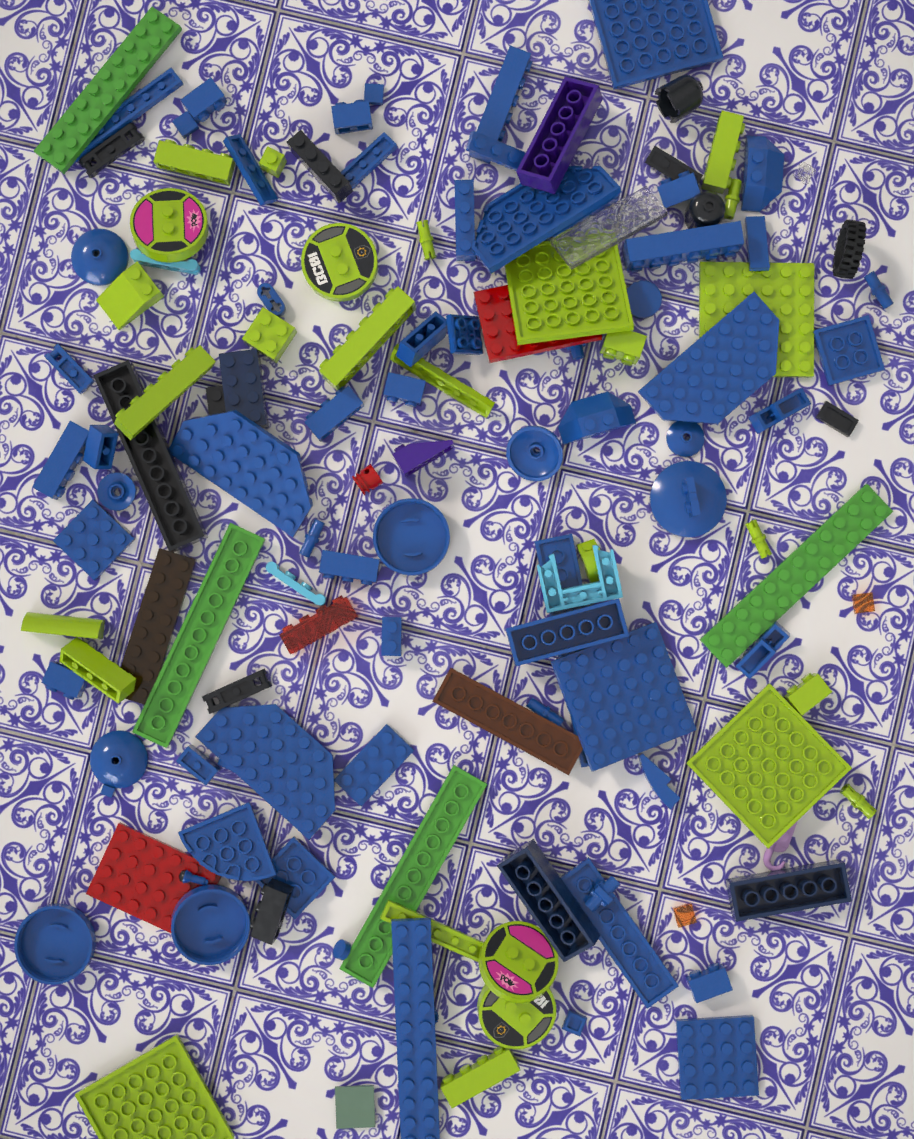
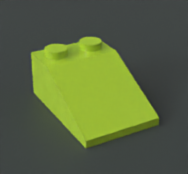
(129, 296)

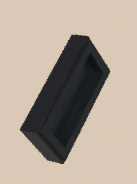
(837, 419)

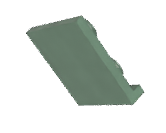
(355, 1106)

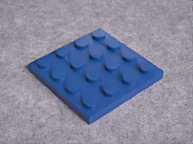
(717, 1057)

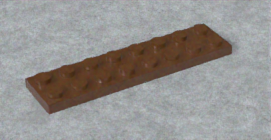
(509, 721)

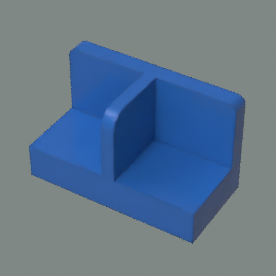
(198, 764)

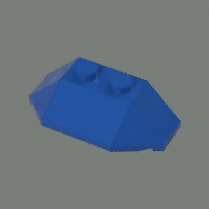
(761, 173)
(594, 417)

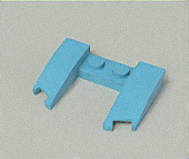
(603, 590)

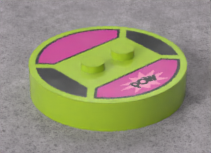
(169, 225)
(518, 962)

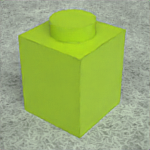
(272, 162)

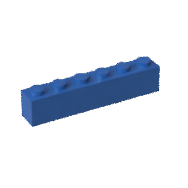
(504, 96)

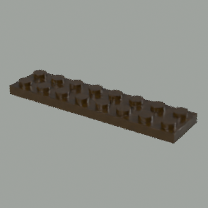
(156, 621)

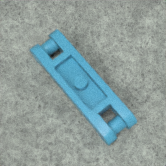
(189, 267)
(289, 579)

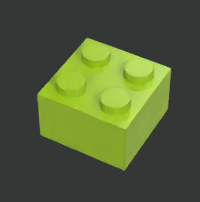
(269, 335)
(623, 346)

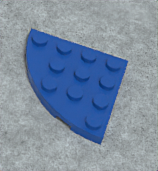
(231, 845)

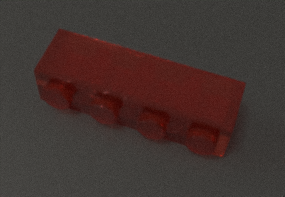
(319, 625)

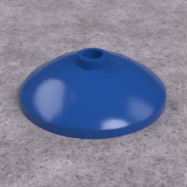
(105, 267)
(527, 461)
(131, 756)

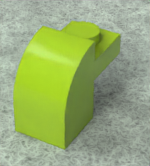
(587, 555)

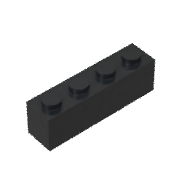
(319, 166)

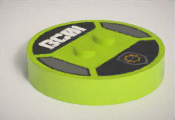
(339, 262)
(515, 1024)

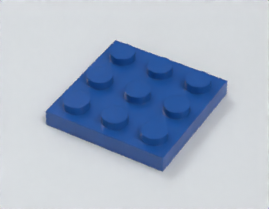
(848, 350)
(94, 540)
(303, 871)

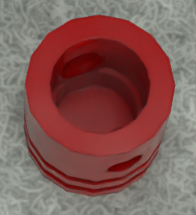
(367, 479)

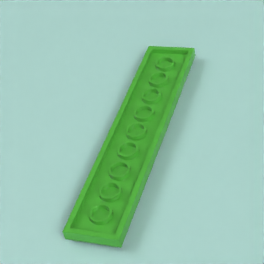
(107, 90)

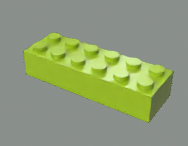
(368, 338)

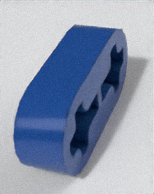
(275, 297)

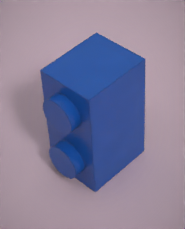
(204, 101)
(351, 117)
(679, 189)
(404, 389)
(100, 446)
(391, 636)
(65, 680)
(708, 982)

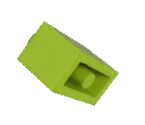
(807, 693)

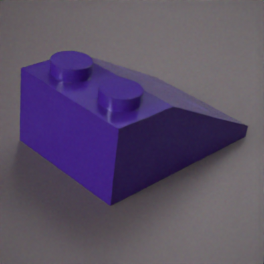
(417, 455)

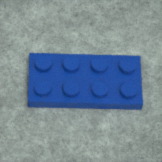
(373, 765)

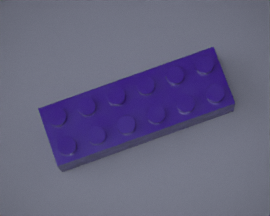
(559, 135)

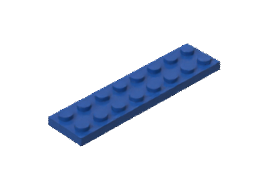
(621, 937)

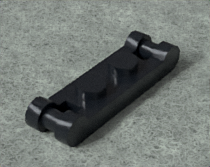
(111, 149)
(236, 691)

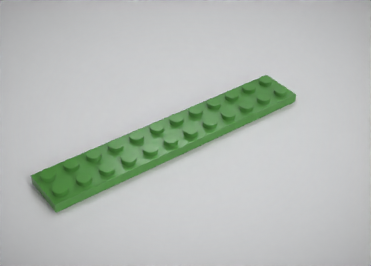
(796, 575)
(198, 635)
(415, 871)

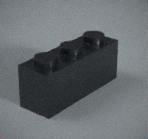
(271, 911)

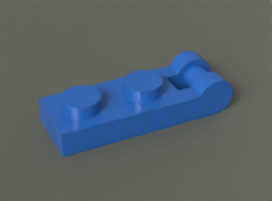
(69, 369)

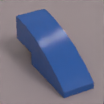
(779, 410)
(762, 649)
(658, 781)

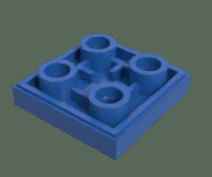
(464, 334)

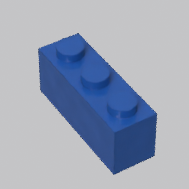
(422, 339)
(333, 413)
(349, 567)

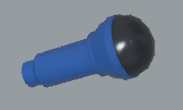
(186, 876)

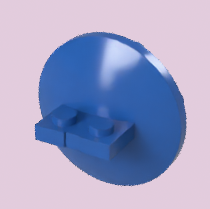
(688, 499)

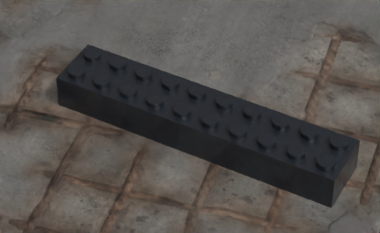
(153, 462)

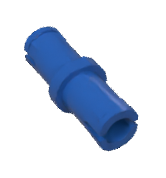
(878, 290)
(311, 538)
(544, 711)

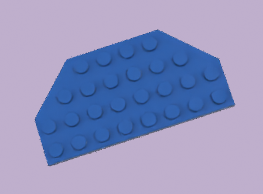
(530, 216)
(719, 367)
(247, 466)
(276, 762)

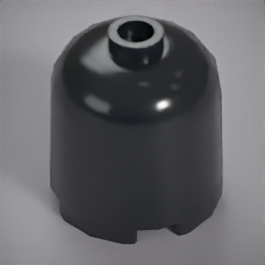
(679, 97)
(704, 210)

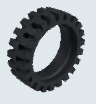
(849, 249)

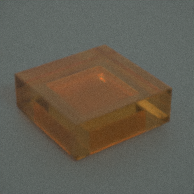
(863, 603)
(684, 915)

